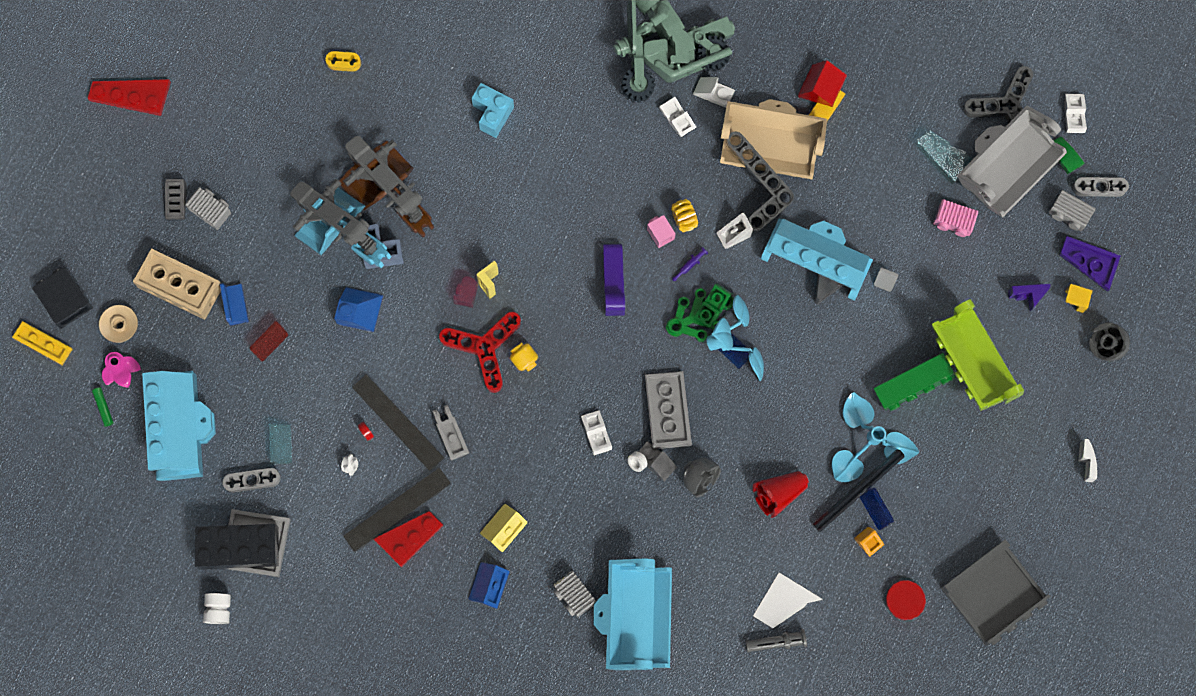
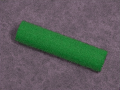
(102, 407)

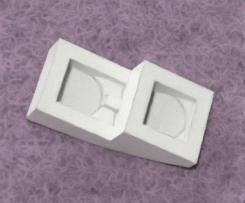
(1075, 113)
(677, 117)
(596, 432)
(1087, 455)

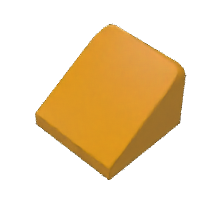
(869, 541)

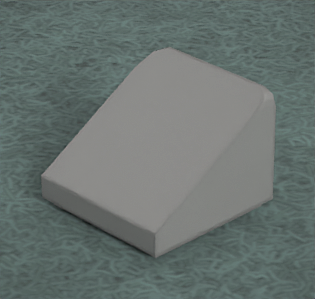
(885, 279)

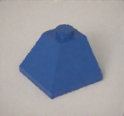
(358, 309)

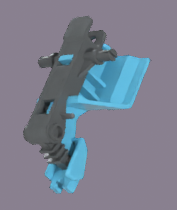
(333, 216)

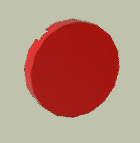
(905, 600)

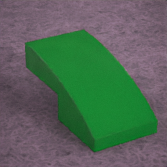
(1071, 160)

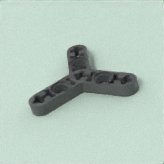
(1010, 97)

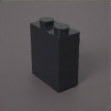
(62, 297)

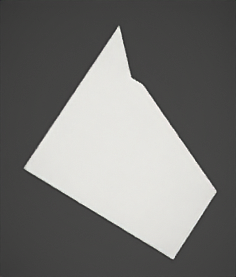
(783, 601)

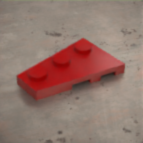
(409, 537)

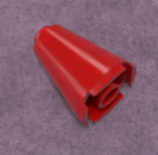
(778, 492)

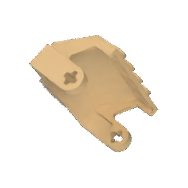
(778, 134)

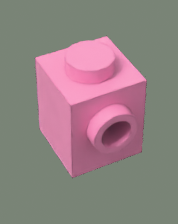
(660, 231)

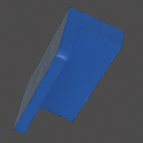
(234, 304)
(489, 585)

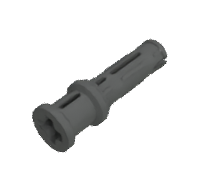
(786, 638)

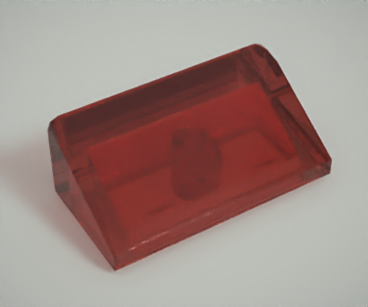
(268, 341)

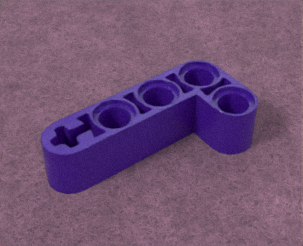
(614, 280)

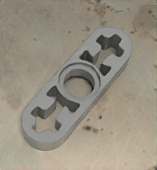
(1092, 191)
(265, 473)

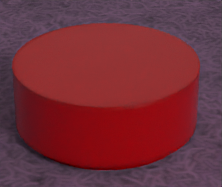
(365, 431)

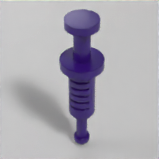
(693, 261)

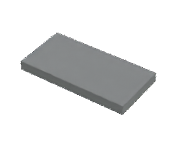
(668, 410)

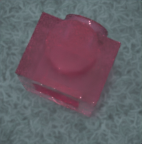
(466, 292)

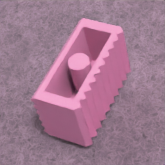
(955, 218)

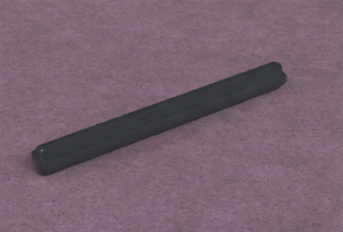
(858, 490)

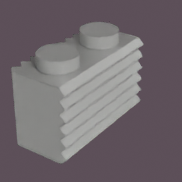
(208, 208)
(1071, 211)
(574, 594)

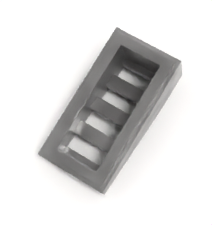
(175, 183)

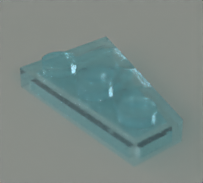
(943, 155)

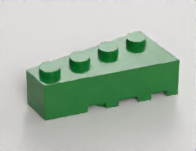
(915, 382)

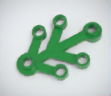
(683, 323)

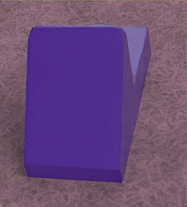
(1033, 292)

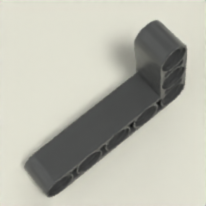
(762, 179)

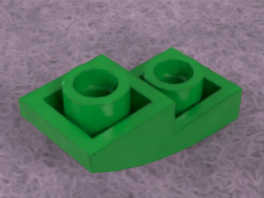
(713, 306)

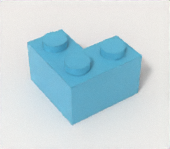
(495, 107)

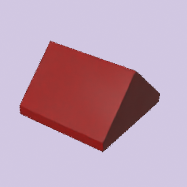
(823, 83)

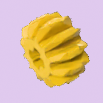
(684, 215)

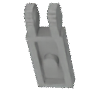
(451, 435)

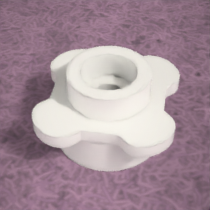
(349, 464)

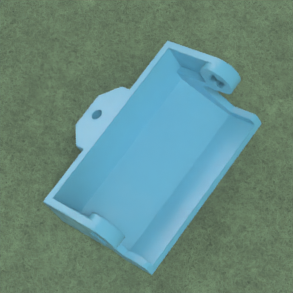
(820, 251)
(175, 424)
(636, 615)

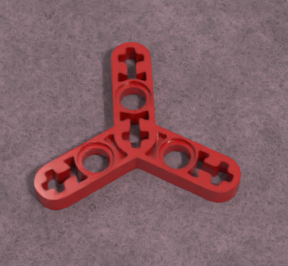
(477, 342)

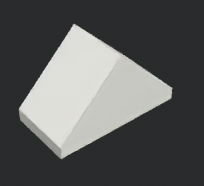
(735, 231)

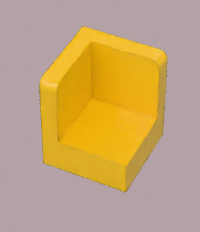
(1078, 296)

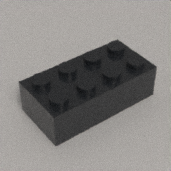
(236, 546)

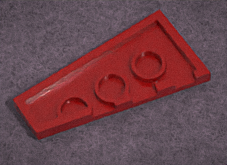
(135, 95)

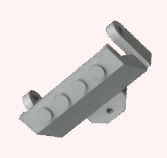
(1012, 160)

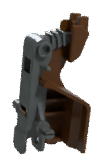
(378, 174)

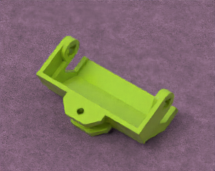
(975, 358)

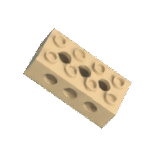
(175, 272)

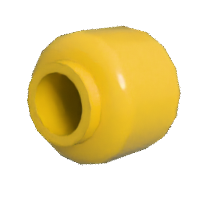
(523, 357)

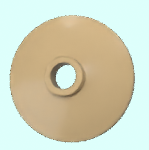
(112, 317)

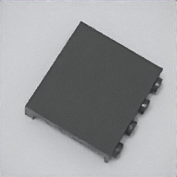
(995, 594)

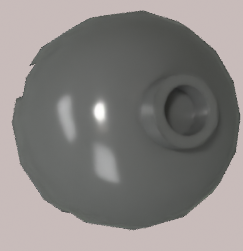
(1109, 342)
(699, 475)

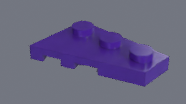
(1092, 261)

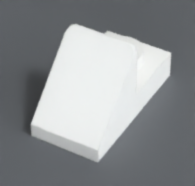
(711, 90)

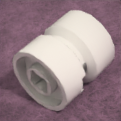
(216, 608)

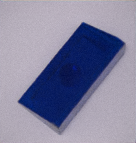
(737, 358)
(877, 509)

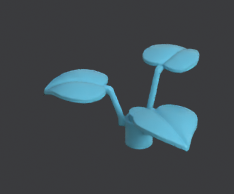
(722, 336)
(860, 412)

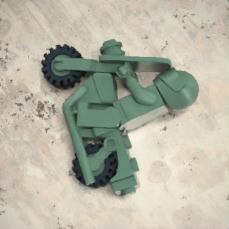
(671, 54)

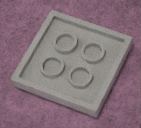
(248, 518)

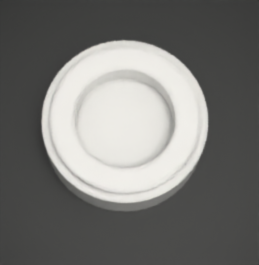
(637, 461)

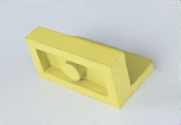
(484, 279)
(503, 527)

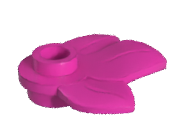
(121, 372)

